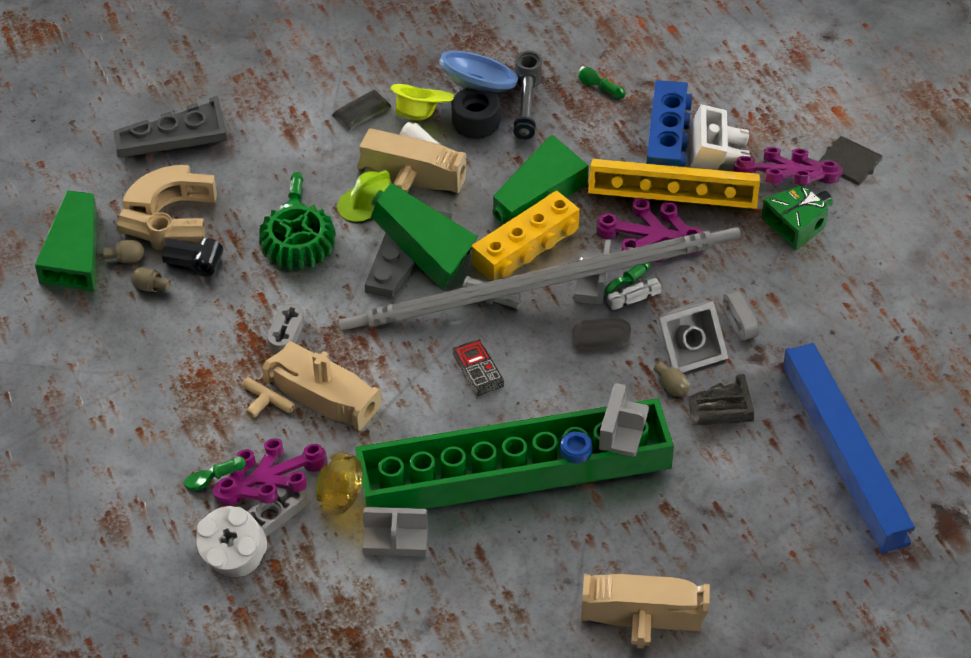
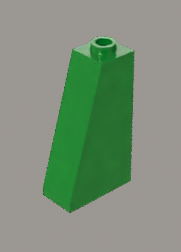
(544, 172)
(423, 233)
(71, 245)

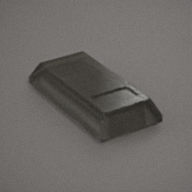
(361, 110)

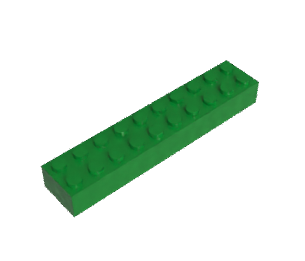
(502, 460)

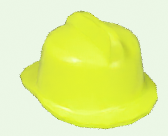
(418, 102)

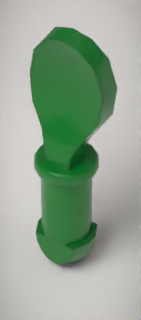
(591, 77)
(295, 189)
(628, 277)
(202, 478)

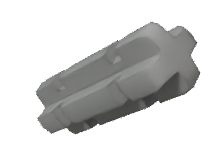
(633, 293)

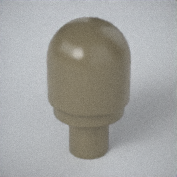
(125, 251)
(149, 280)
(672, 380)

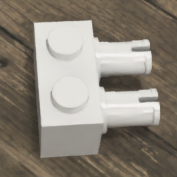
(711, 137)

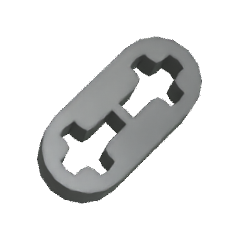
(740, 315)
(280, 327)

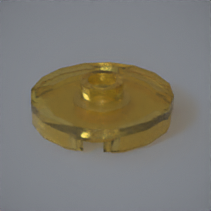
(339, 483)

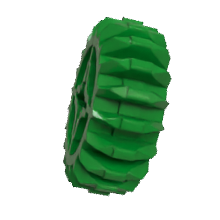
(303, 233)

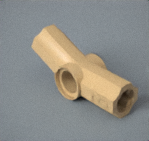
(160, 227)

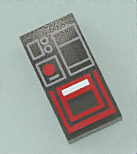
(478, 367)

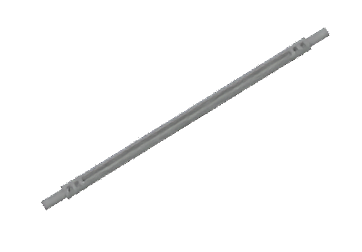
(539, 278)

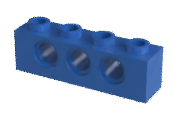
(667, 124)

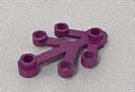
(784, 168)
(609, 226)
(236, 486)

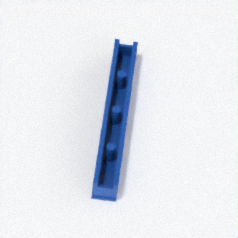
(848, 448)

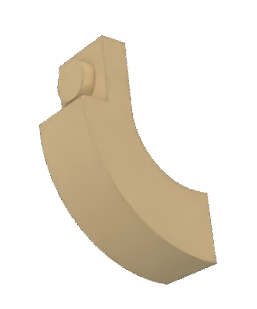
(168, 186)

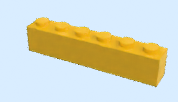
(674, 183)

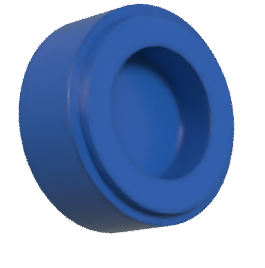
(576, 447)

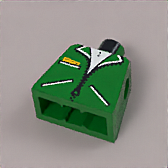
(797, 214)

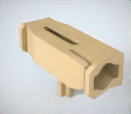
(413, 161)
(322, 385)
(644, 603)

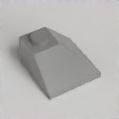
(693, 336)

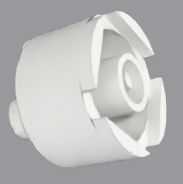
(214, 535)

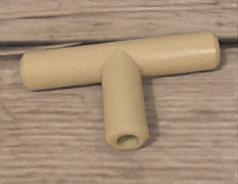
(265, 397)

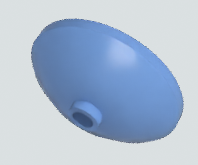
(477, 71)

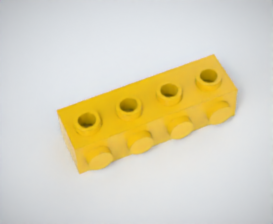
(525, 237)

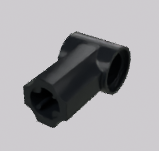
(200, 256)

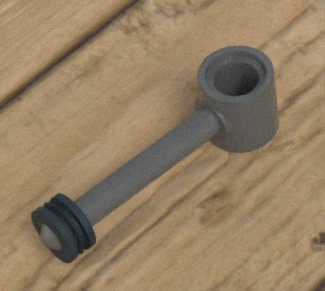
(529, 73)

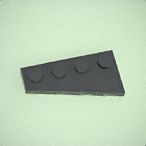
(188, 128)
(390, 268)

